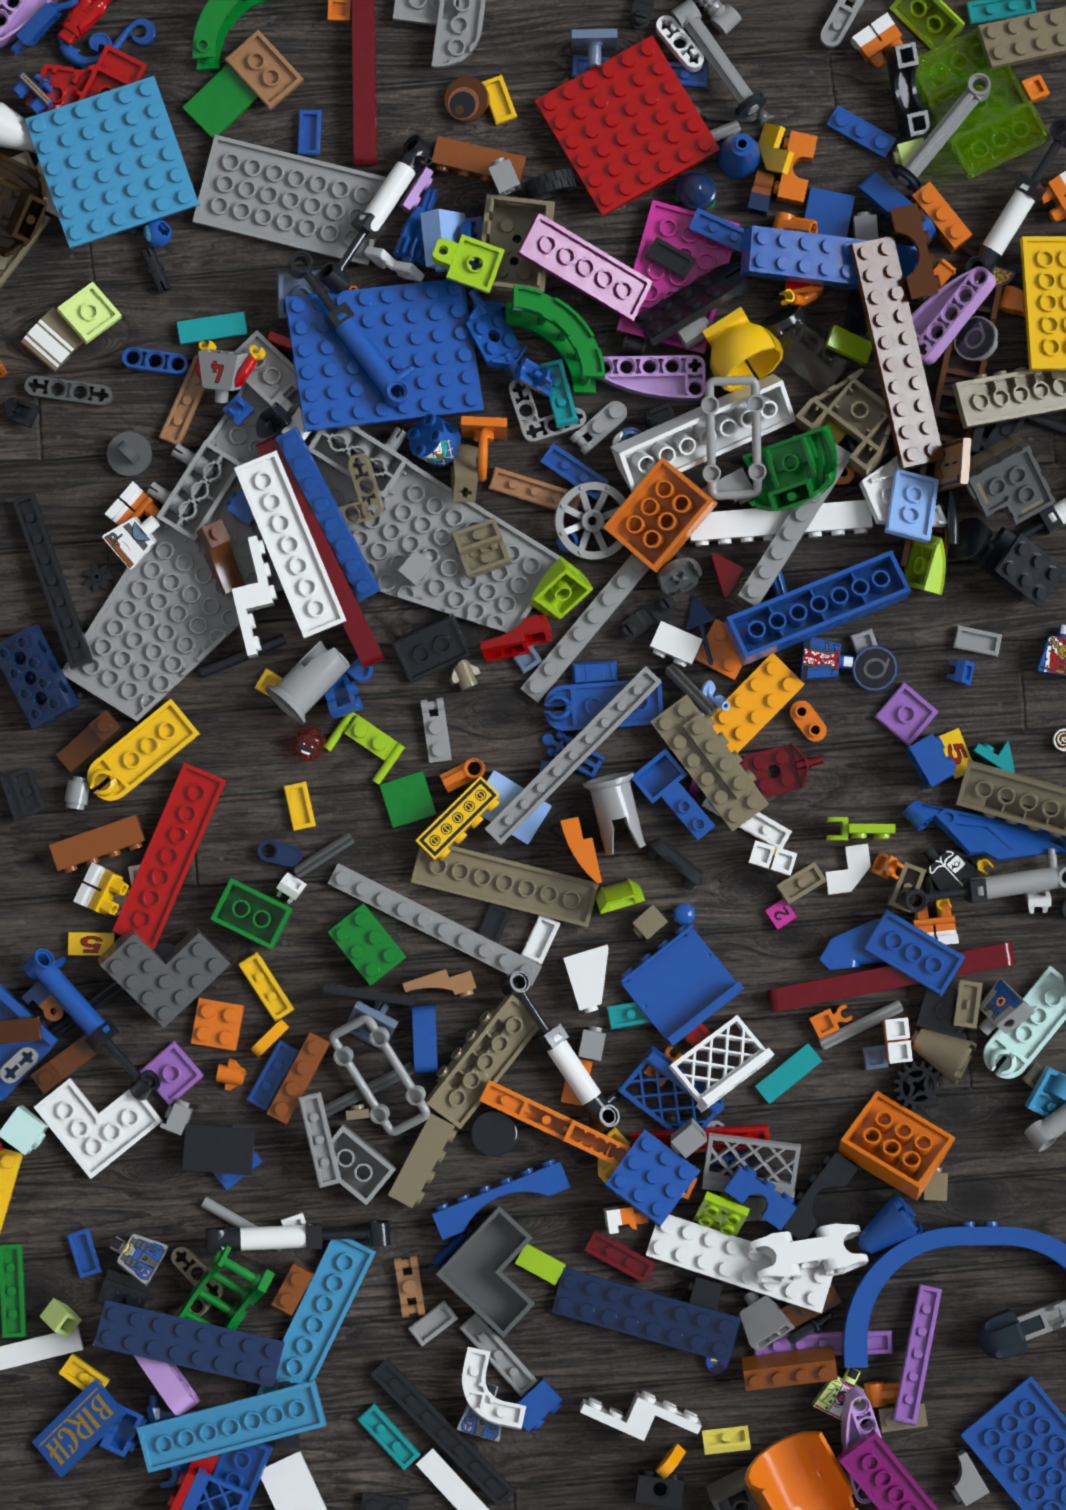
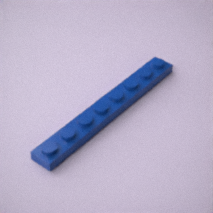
(328, 513)

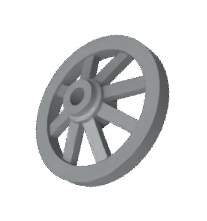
(583, 524)

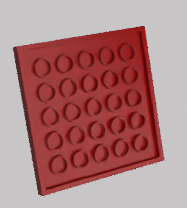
(627, 126)

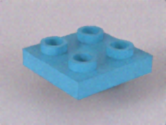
(1048, 1092)

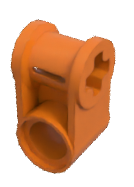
(1012, 301)

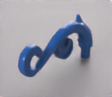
(72, 56)

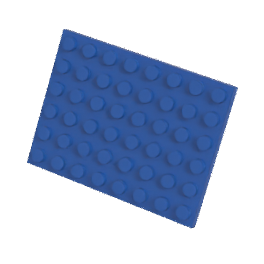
(408, 326)

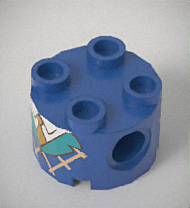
(434, 440)

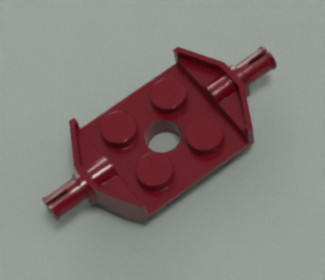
(792, 767)

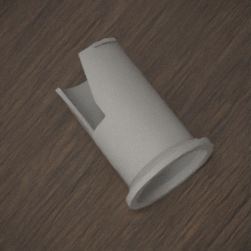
(308, 681)
(611, 801)

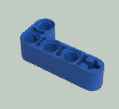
(886, 197)

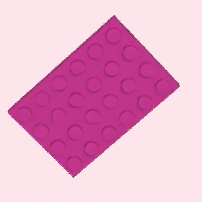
(672, 226)

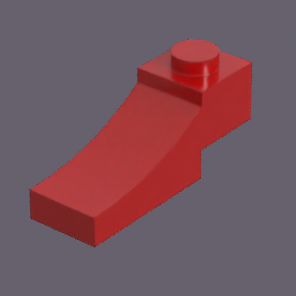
(518, 641)

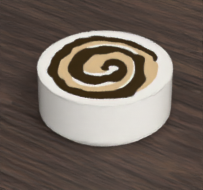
(1059, 740)

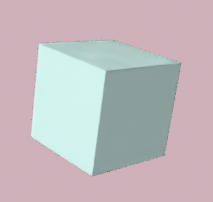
(24, 1130)

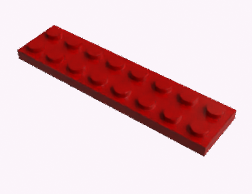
(169, 854)

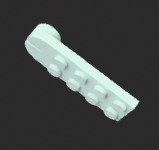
(1028, 1039)

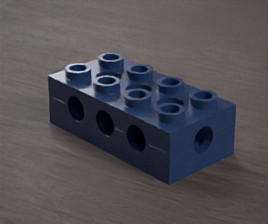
(49, 679)

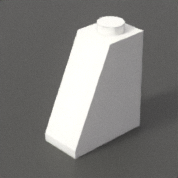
(587, 976)

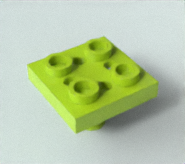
(721, 1213)

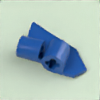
(847, 948)

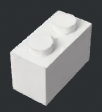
(675, 644)

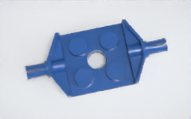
(488, 318)

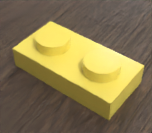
(726, 1440)

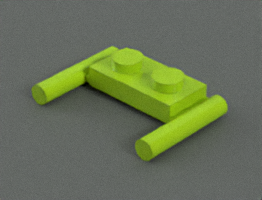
(371, 739)

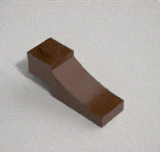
(220, 556)
(89, 741)
(63, 1065)

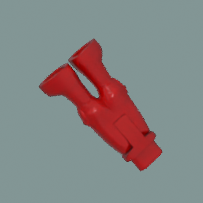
(81, 19)

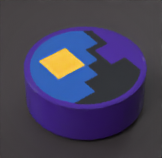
(715, 1365)

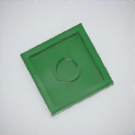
(408, 799)

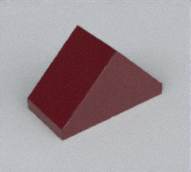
(726, 573)

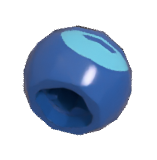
(157, 233)

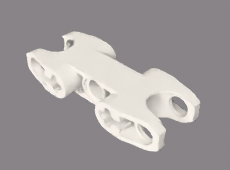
(791, 1255)

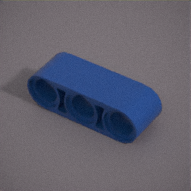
(147, 355)
(424, 1039)

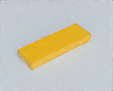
(266, 986)

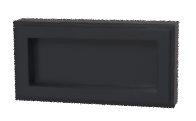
(670, 258)
(494, 922)

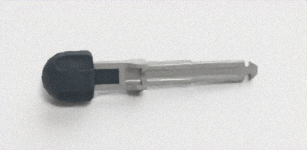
(1006, 1334)

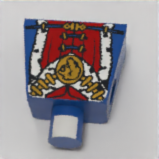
(1053, 654)

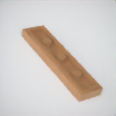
(183, 407)
(529, 489)

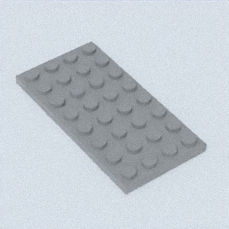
(284, 198)

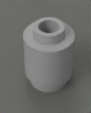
(77, 793)

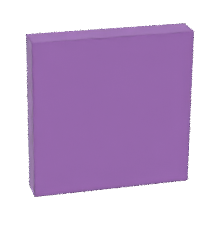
(906, 714)
(175, 1072)

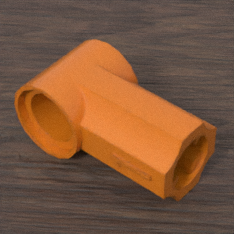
(790, 222)
(460, 775)
(881, 1393)

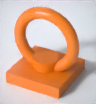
(483, 431)

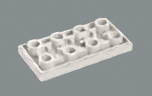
(292, 1484)

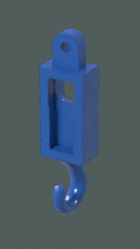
(40, 24)

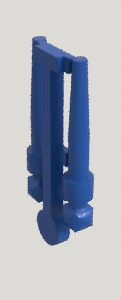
(548, 739)

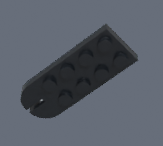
(692, 302)

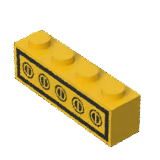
(457, 819)

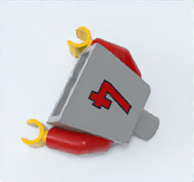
(225, 369)

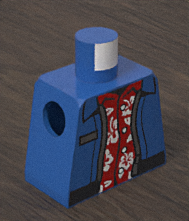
(822, 659)

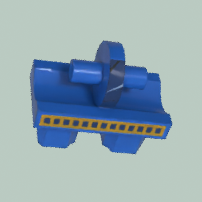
(41, 100)
(534, 376)

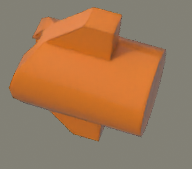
(230, 1074)

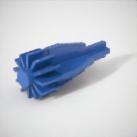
(410, 244)

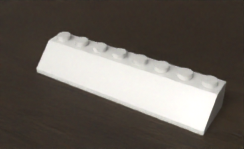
(684, 437)

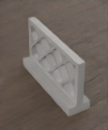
(716, 1180)

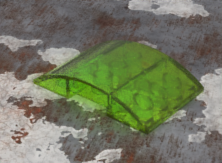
(995, 128)

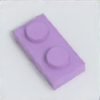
(420, 182)

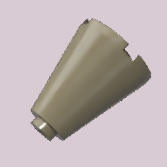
(944, 1052)

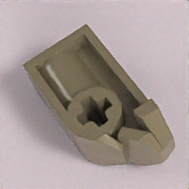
(464, 474)

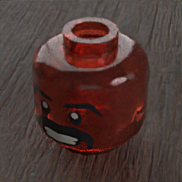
(309, 743)

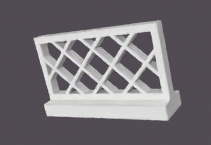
(733, 1078)

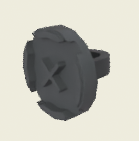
(129, 454)
(679, 575)

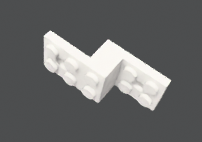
(254, 596)
(640, 1415)

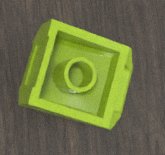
(926, 566)
(560, 590)
(618, 896)

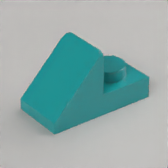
(1002, 760)

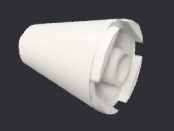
(14, 130)

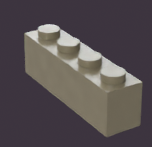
(422, 1159)

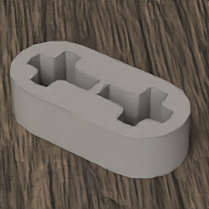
(23, 1069)

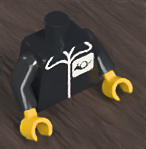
(949, 870)

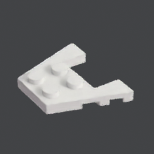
(877, 491)

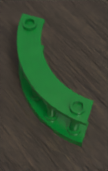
(213, 27)
(563, 330)
(248, 1294)

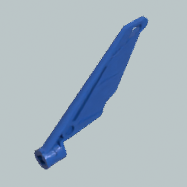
(983, 834)

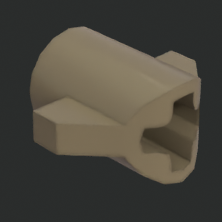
(464, 675)

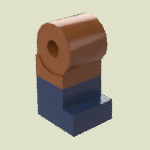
(760, 193)
(45, 1001)

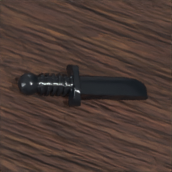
(811, 1327)

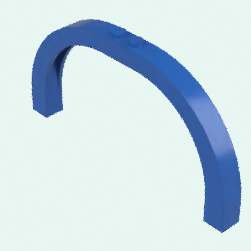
(882, 1268)

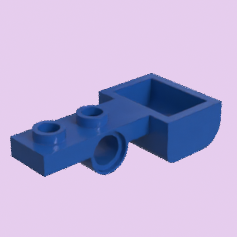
(661, 779)

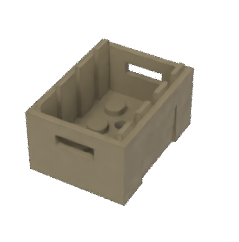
(502, 221)

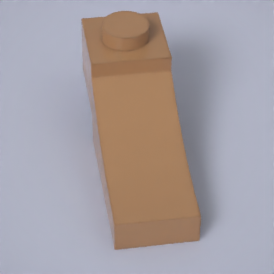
(459, 984)

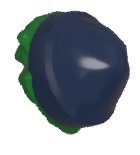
(696, 191)

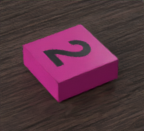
(780, 914)

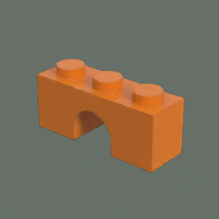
(790, 187)
(947, 223)

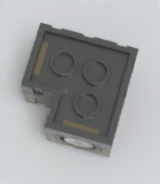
(1008, 480)

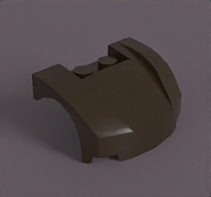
(21, 204)

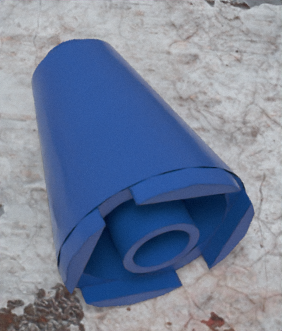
(739, 156)
(889, 1226)

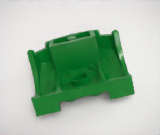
(796, 470)

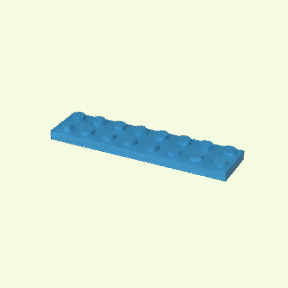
(322, 1311)
(231, 1426)

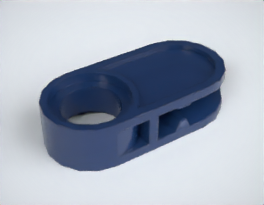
(284, 853)

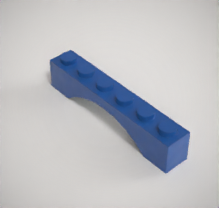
(546, 1180)

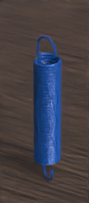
(448, 1250)

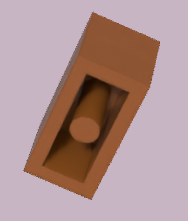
(293, 1288)

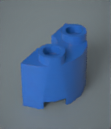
(342, 698)
(122, 1435)

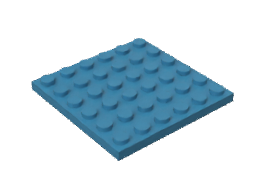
(112, 162)

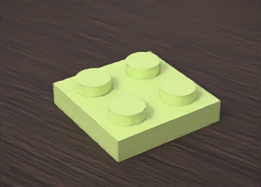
(89, 313)

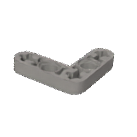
(533, 419)

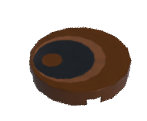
(466, 99)

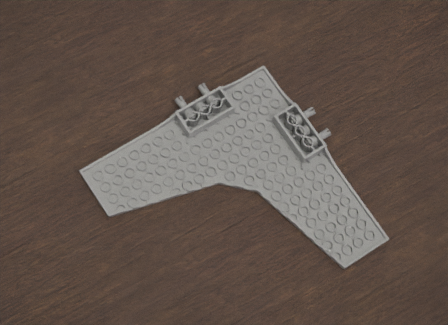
(174, 615)

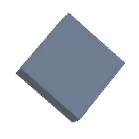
(528, 661)
(875, 1057)

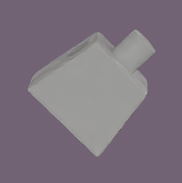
(763, 1321)

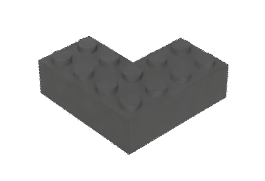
(165, 983)
(478, 1274)

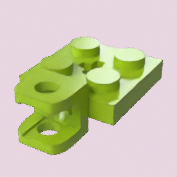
(461, 254)
(860, 831)

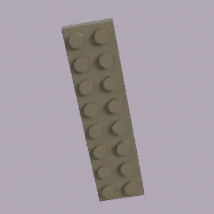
(508, 884)

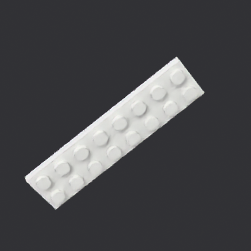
(290, 544)
(730, 1261)

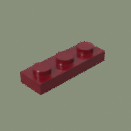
(619, 1256)

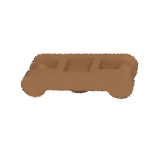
(409, 1286)

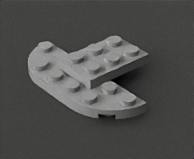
(457, 24)

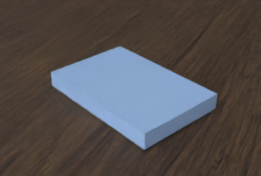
(911, 506)
(508, 792)

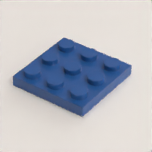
(651, 1178)

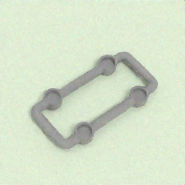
(710, 406)
(379, 1112)

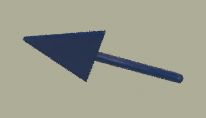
(698, 617)

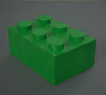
(252, 914)
(367, 944)

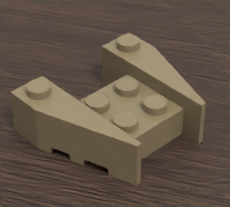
(855, 412)

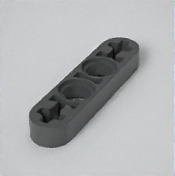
(68, 393)

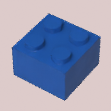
(930, 760)

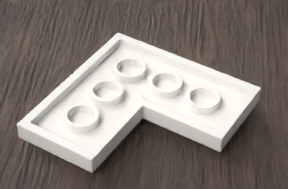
(92, 1136)

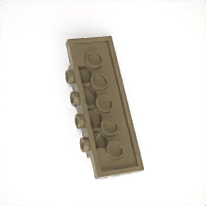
(1009, 396)
(710, 762)
(1014, 798)
(482, 1058)

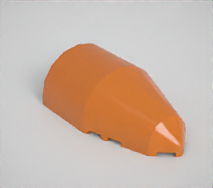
(799, 1475)

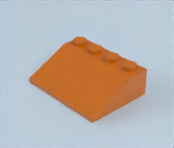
(660, 515)
(896, 1145)

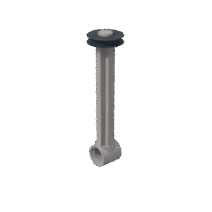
(689, 19)
(909, 173)

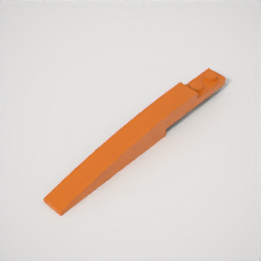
(558, 1125)

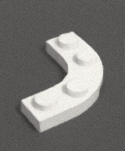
(479, 1397)

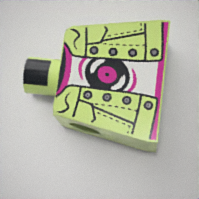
(833, 1393)

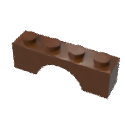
(908, 223)

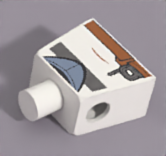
(132, 540)

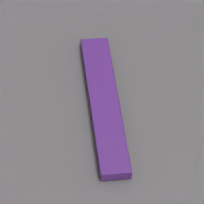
(878, 1342)
(917, 1355)

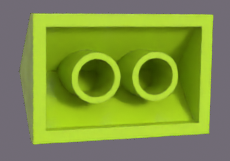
(929, 20)

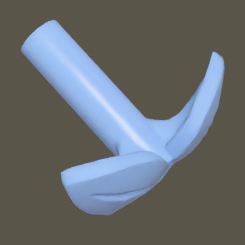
(719, 701)

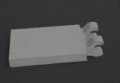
(272, 376)

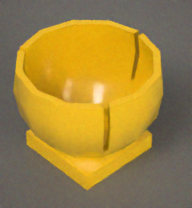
(737, 340)

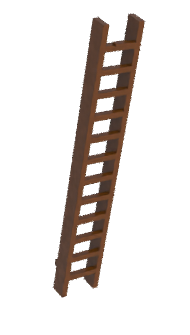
(944, 369)

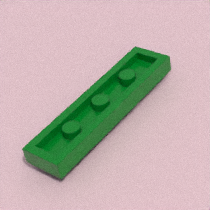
(12, 1291)

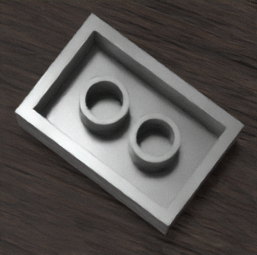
(360, 1165)

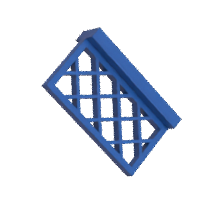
(661, 1063)
(199, 1487)

